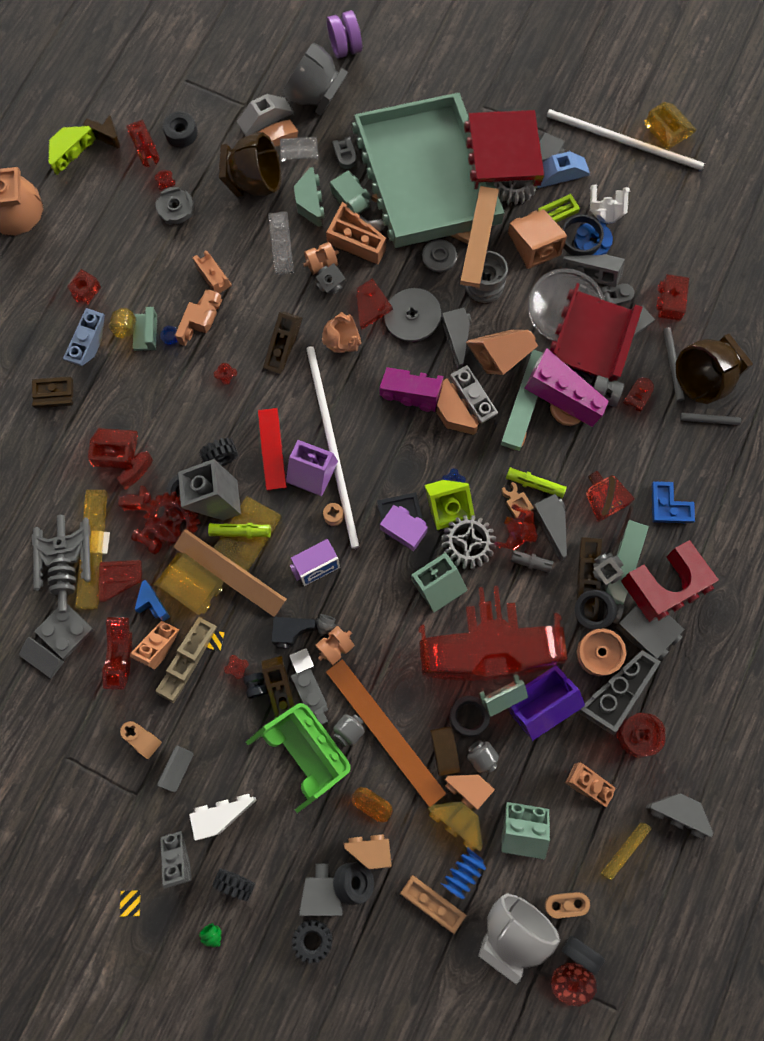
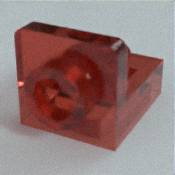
(133, 502)

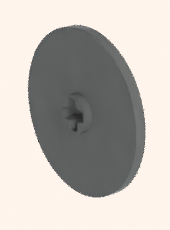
(426, 317)

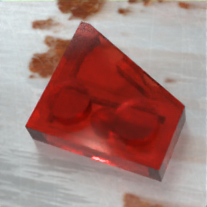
(371, 303)
(118, 577)

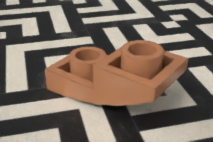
(280, 130)

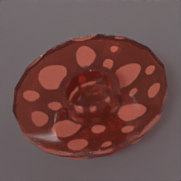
(572, 992)

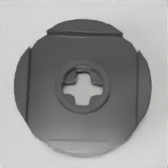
(174, 215)

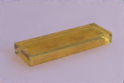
(626, 851)

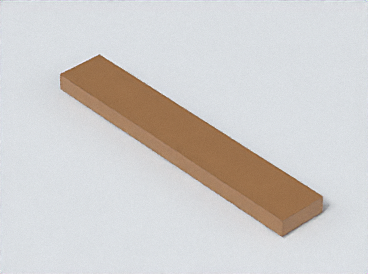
(479, 237)
(230, 573)

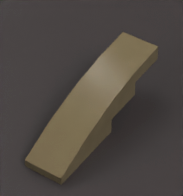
(186, 659)

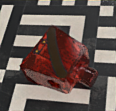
(607, 496)

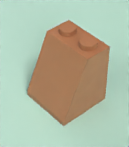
(537, 238)
(502, 350)

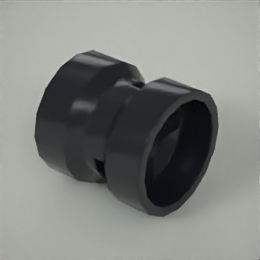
(255, 685)

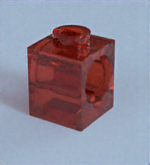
(82, 280)

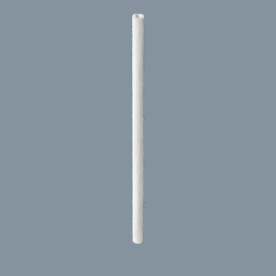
(626, 140)

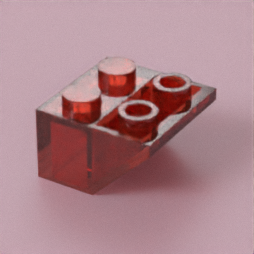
(112, 448)

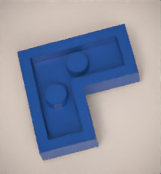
(666, 509)

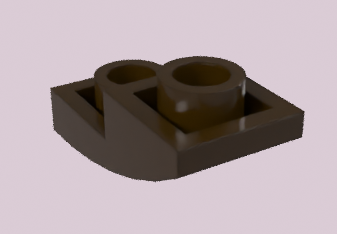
(445, 751)

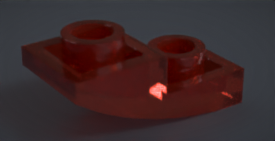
(141, 464)

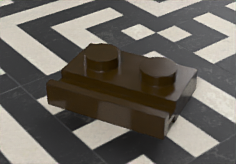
(52, 392)

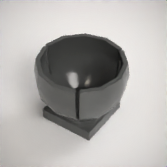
(312, 82)

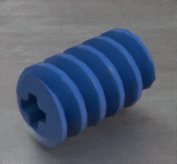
(464, 874)

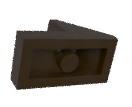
(105, 132)

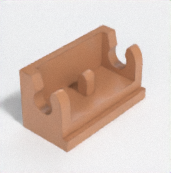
(211, 273)

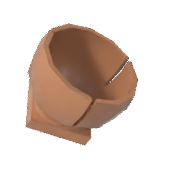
(19, 203)

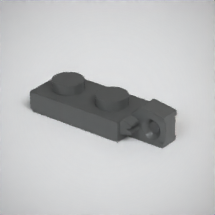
(311, 694)

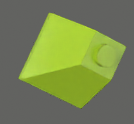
(449, 501)

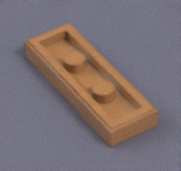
(433, 904)

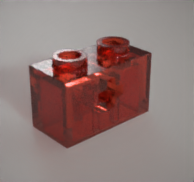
(673, 297)

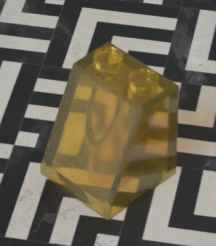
(189, 583)

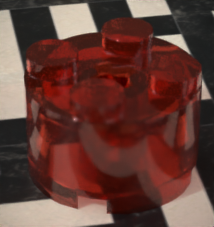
(652, 740)

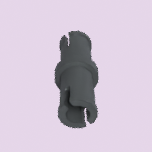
(531, 561)

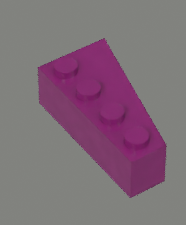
(565, 389)

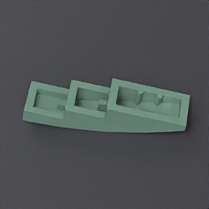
(629, 554)

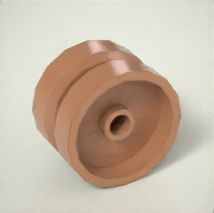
(613, 649)

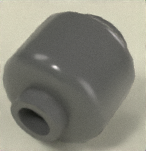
(348, 730)
(483, 756)

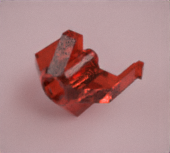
(520, 529)

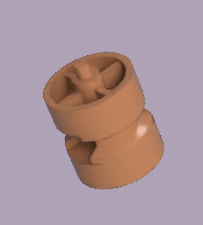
(320, 257)
(334, 645)

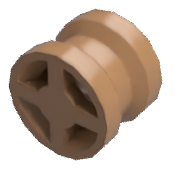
(333, 519)

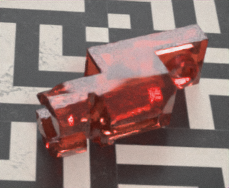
(142, 142)

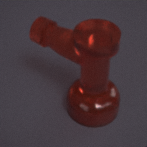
(142, 536)

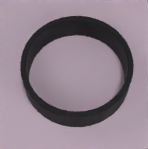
(589, 220)

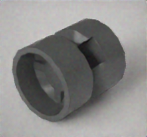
(602, 384)

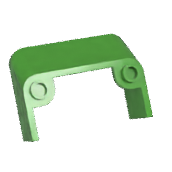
(310, 748)

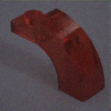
(118, 658)

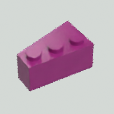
(411, 389)

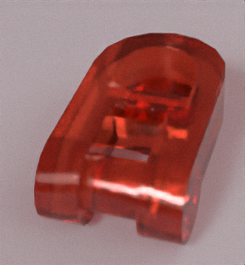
(642, 388)

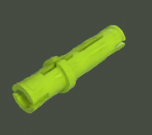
(527, 479)
(244, 530)

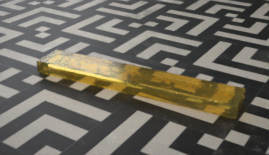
(95, 511)

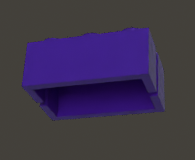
(548, 703)

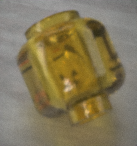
(122, 322)

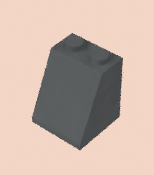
(209, 491)

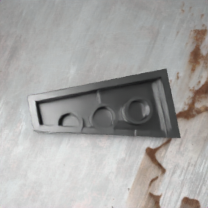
(616, 698)

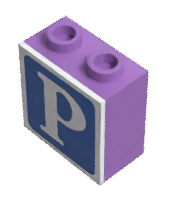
(314, 562)

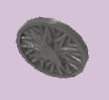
(439, 255)

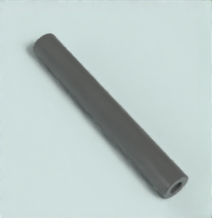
(710, 418)

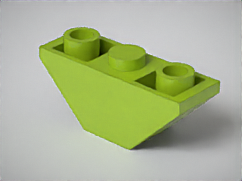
(68, 145)

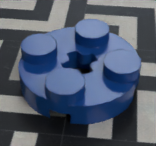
(587, 231)

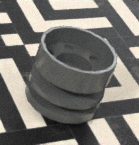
(492, 279)

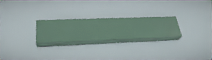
(522, 409)

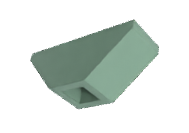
(308, 197)

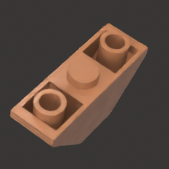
(454, 410)
(155, 645)
(590, 784)

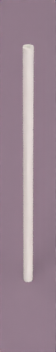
(332, 447)

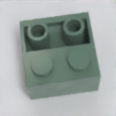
(439, 582)
(526, 830)

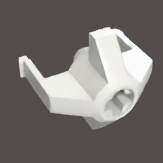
(608, 209)

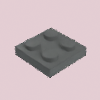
(64, 631)

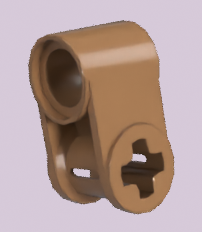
(142, 741)

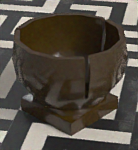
(246, 170)
(711, 368)

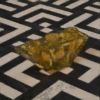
(459, 821)

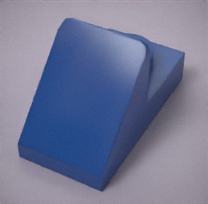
(148, 598)

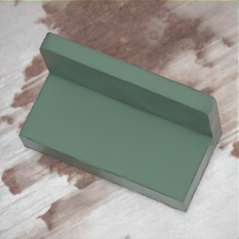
(145, 330)

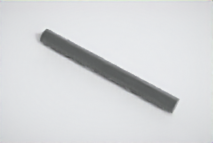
(672, 359)

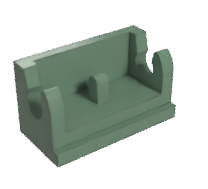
(504, 697)

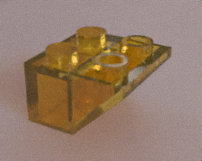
(669, 124)

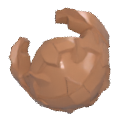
(341, 334)

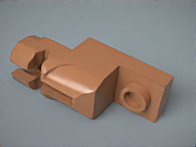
(198, 316)

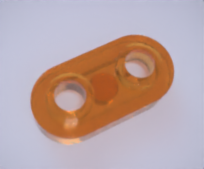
(372, 804)

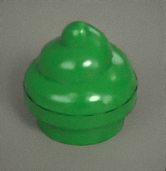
(210, 935)

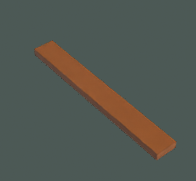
(386, 733)

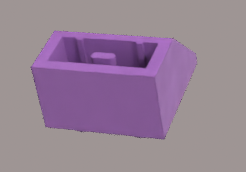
(310, 467)

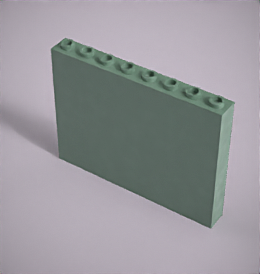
(421, 168)

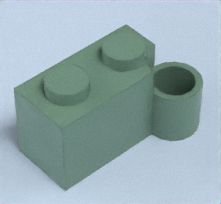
(348, 190)

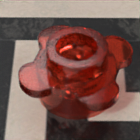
(164, 175)
(219, 374)
(242, 665)

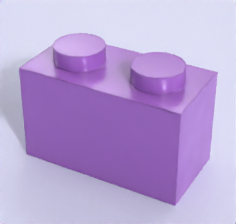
(404, 527)

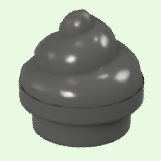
(325, 624)

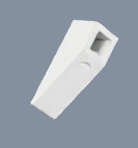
(215, 820)

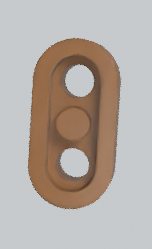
(566, 905)

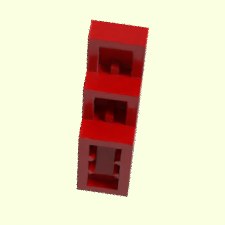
(272, 449)

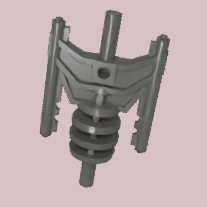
(60, 555)

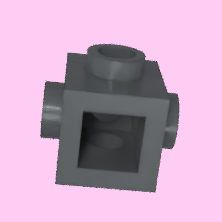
(330, 272)
(611, 575)

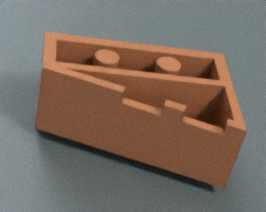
(356, 236)

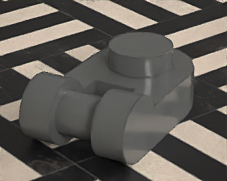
(345, 157)
(622, 294)

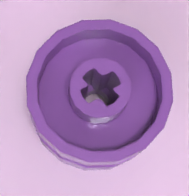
(344, 34)

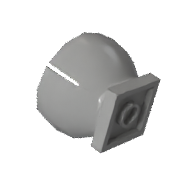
(517, 937)

